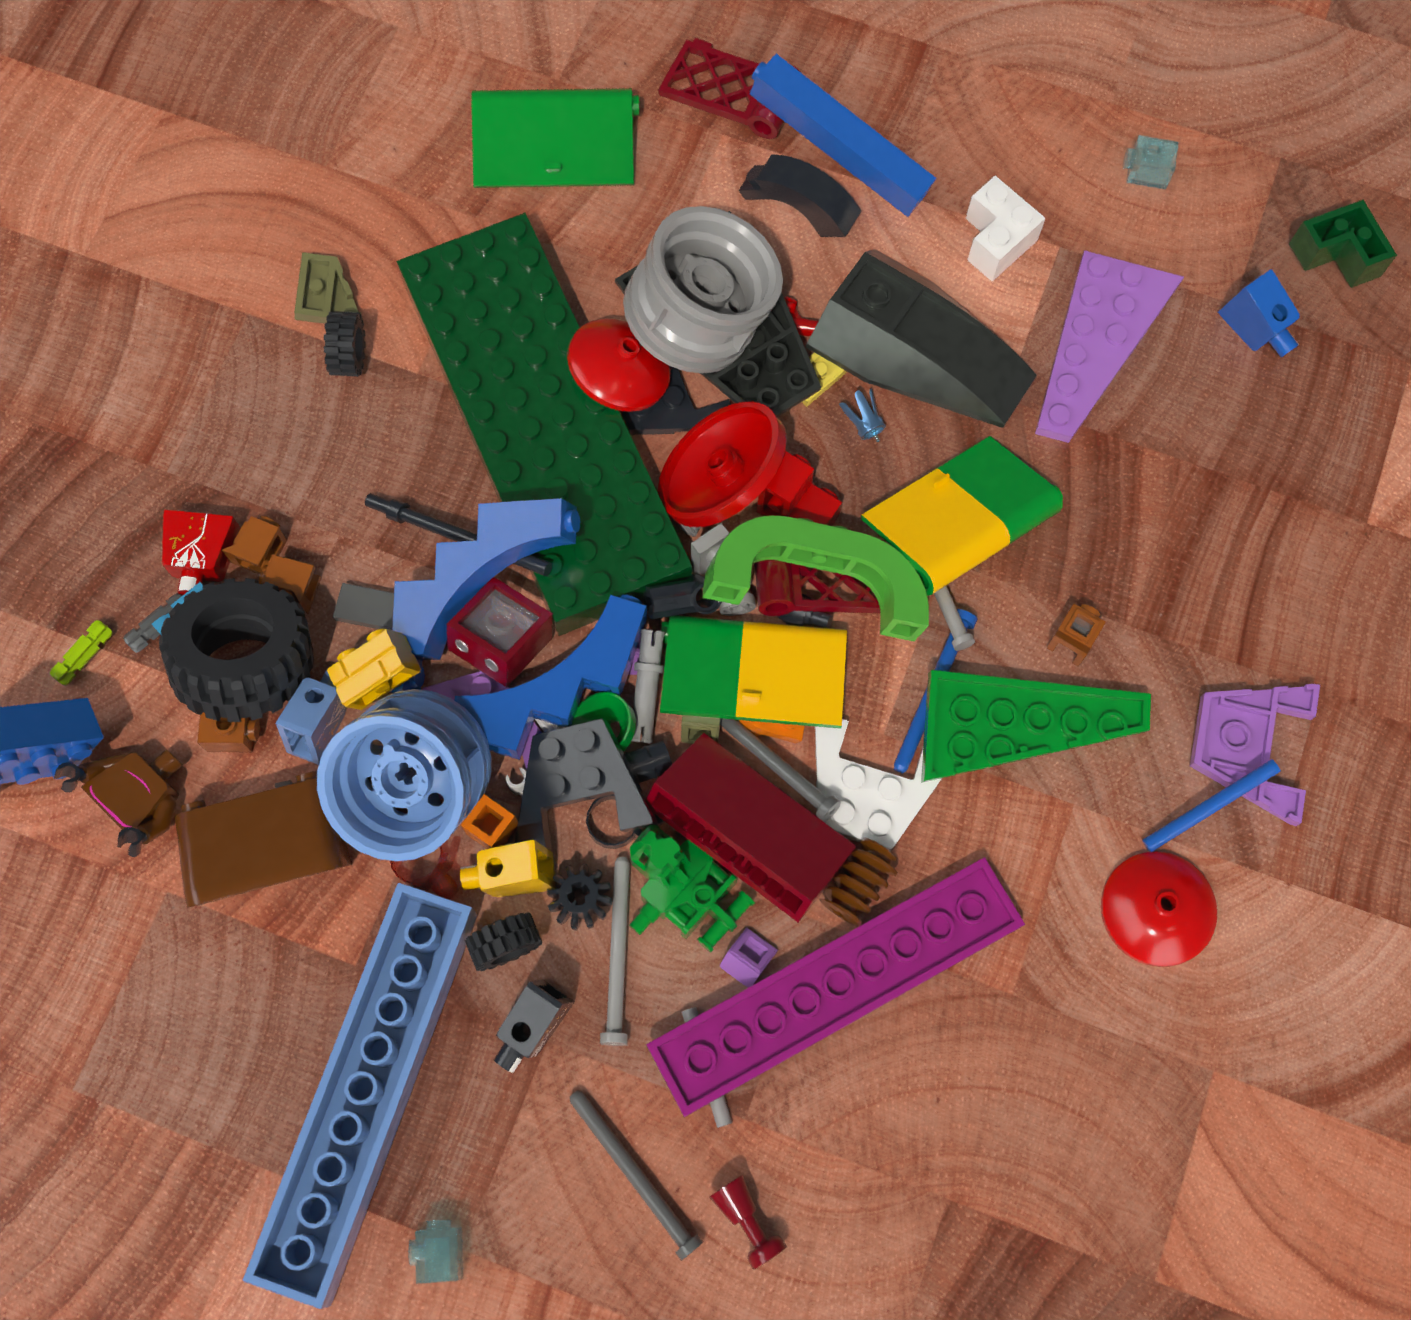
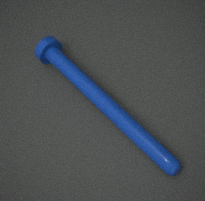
(918, 723)

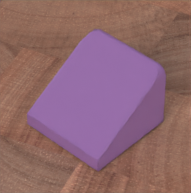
(748, 958)

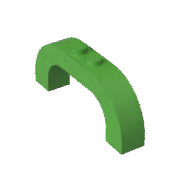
(827, 548)

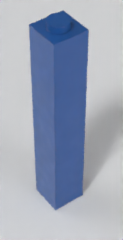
(841, 134)

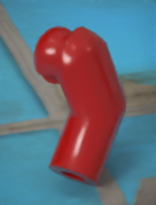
(804, 326)

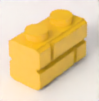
(373, 668)

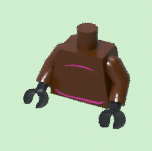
(129, 793)

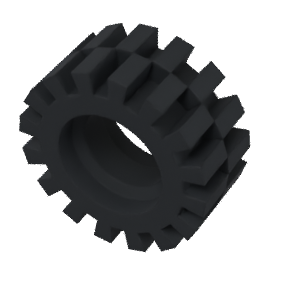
(344, 343)
(503, 941)

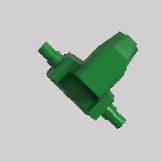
(683, 887)

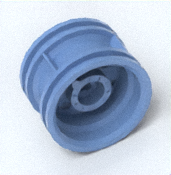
(368, 815)

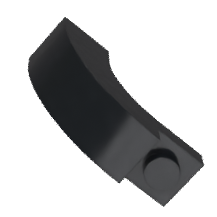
(805, 189)

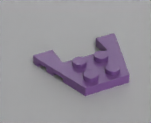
(1237, 736)

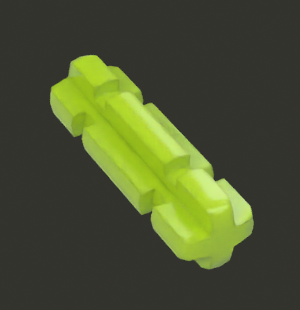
(81, 652)

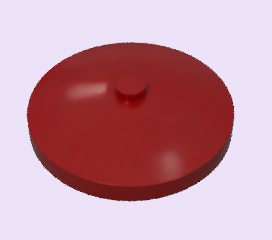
(722, 464)

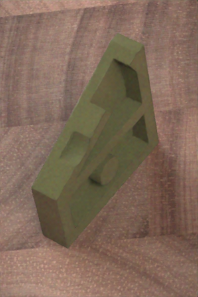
(322, 289)

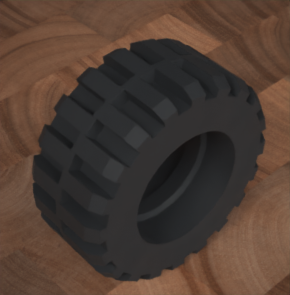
(231, 614)

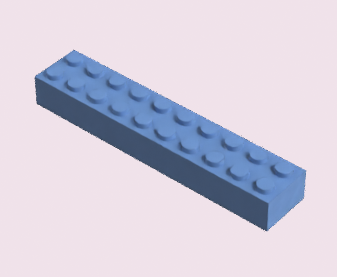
(361, 1098)

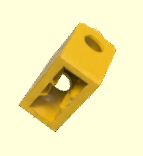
(511, 870)

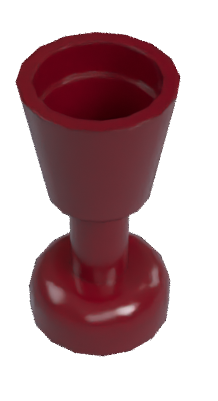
(738, 1207)

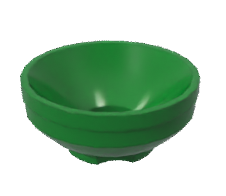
(612, 709)

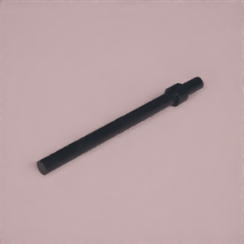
(401, 512)

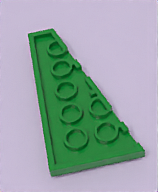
(1000, 720)

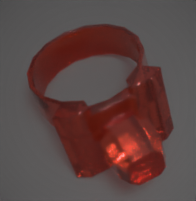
(442, 884)

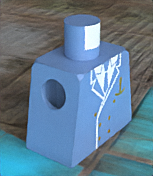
(311, 718)

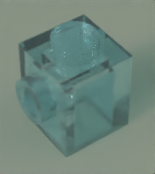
(1151, 162)
(437, 1252)

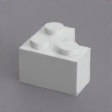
(1005, 226)

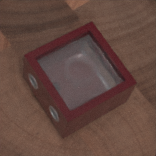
(499, 631)

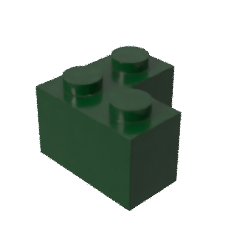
(1348, 237)

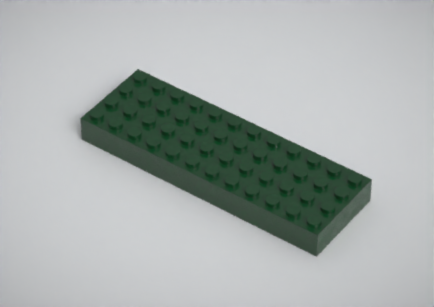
(503, 351)

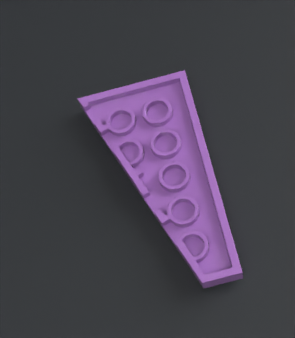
(1103, 325)

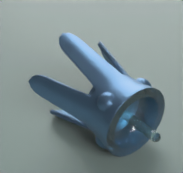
(871, 423)

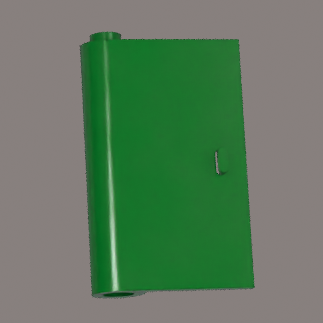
(553, 137)

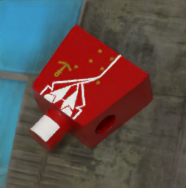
(195, 545)

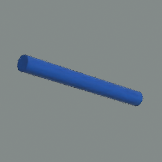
(1211, 805)

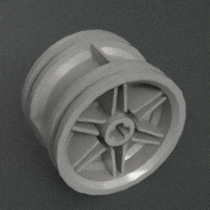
(702, 289)

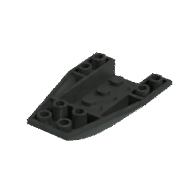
(918, 342)
(772, 367)

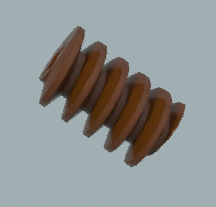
(859, 881)

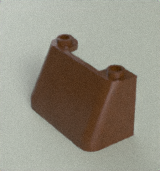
(256, 842)

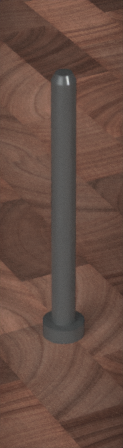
(826, 806)
(635, 1176)

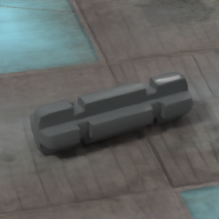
(137, 638)

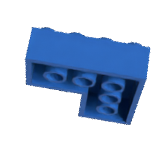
(44, 736)

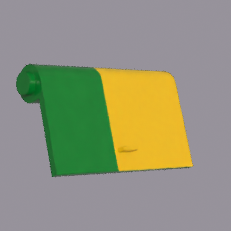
(964, 512)
(754, 671)

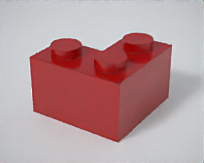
(795, 496)

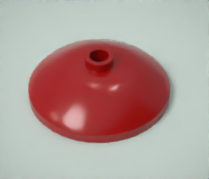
(615, 366)
(1141, 925)

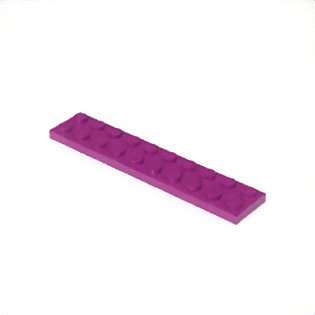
(833, 986)

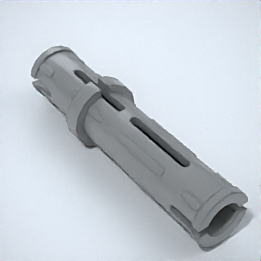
(647, 683)

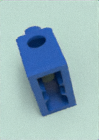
(1263, 314)

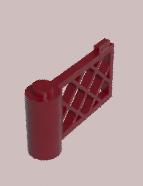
(756, 115)
(781, 592)

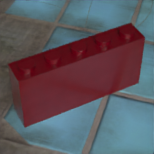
(749, 826)

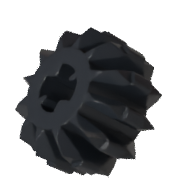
(566, 893)

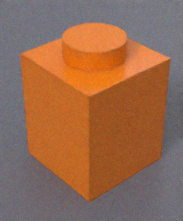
(489, 823)

